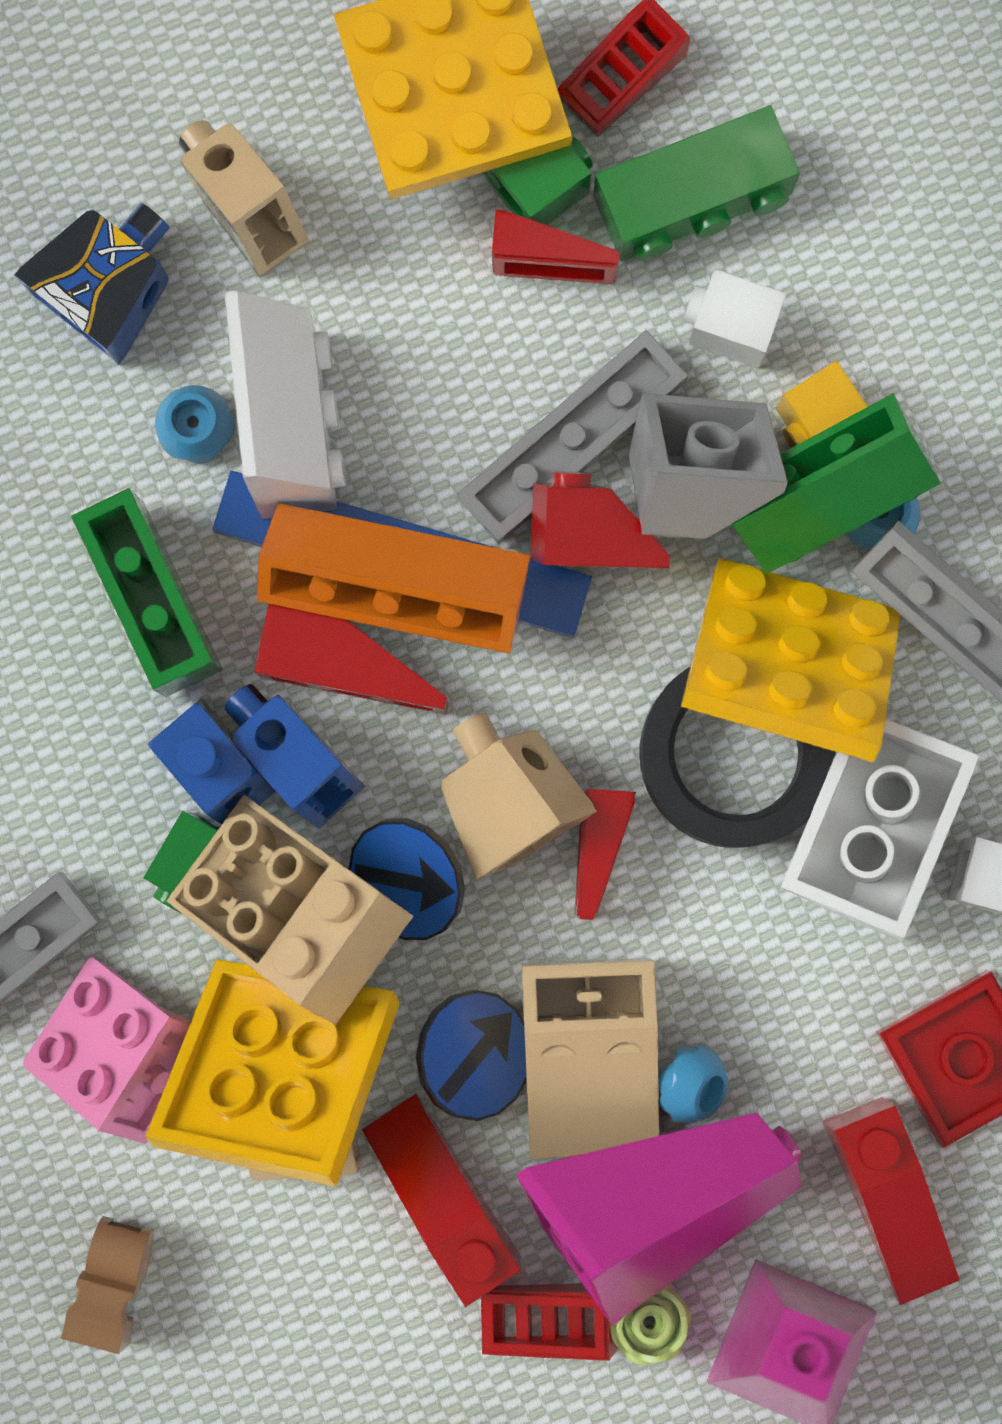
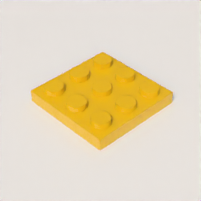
(451, 87)
(794, 660)
(271, 1079)

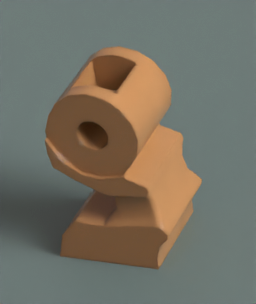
(110, 1281)

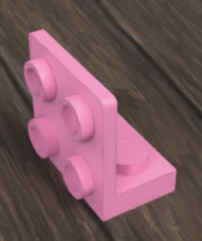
(108, 1051)

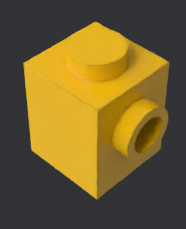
(818, 404)

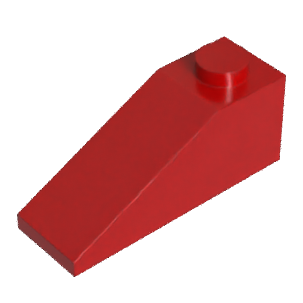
(338, 659)
(893, 1198)
(443, 1201)

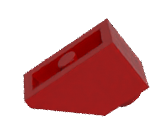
(588, 527)

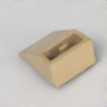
(289, 910)
(590, 1054)

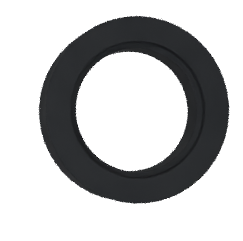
(697, 819)

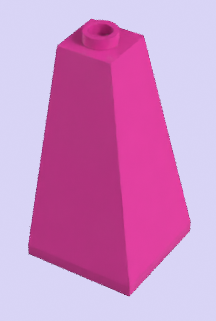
(659, 1205)
(791, 1346)

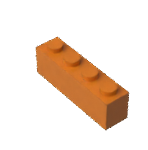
(392, 577)

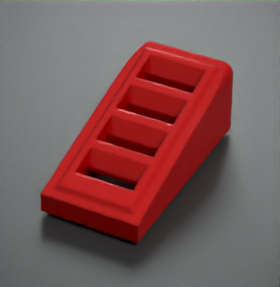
(662, 28)
(543, 252)
(598, 847)
(550, 1344)

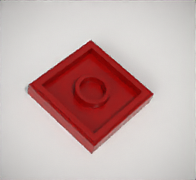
(952, 1057)

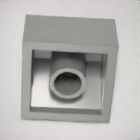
(702, 463)

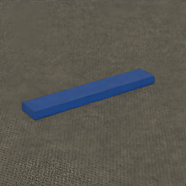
(551, 593)

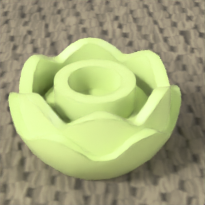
(661, 1340)

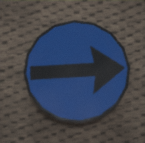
(414, 871)
(472, 1055)

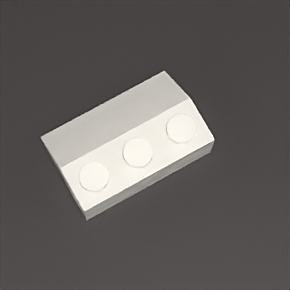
(283, 404)
(881, 829)

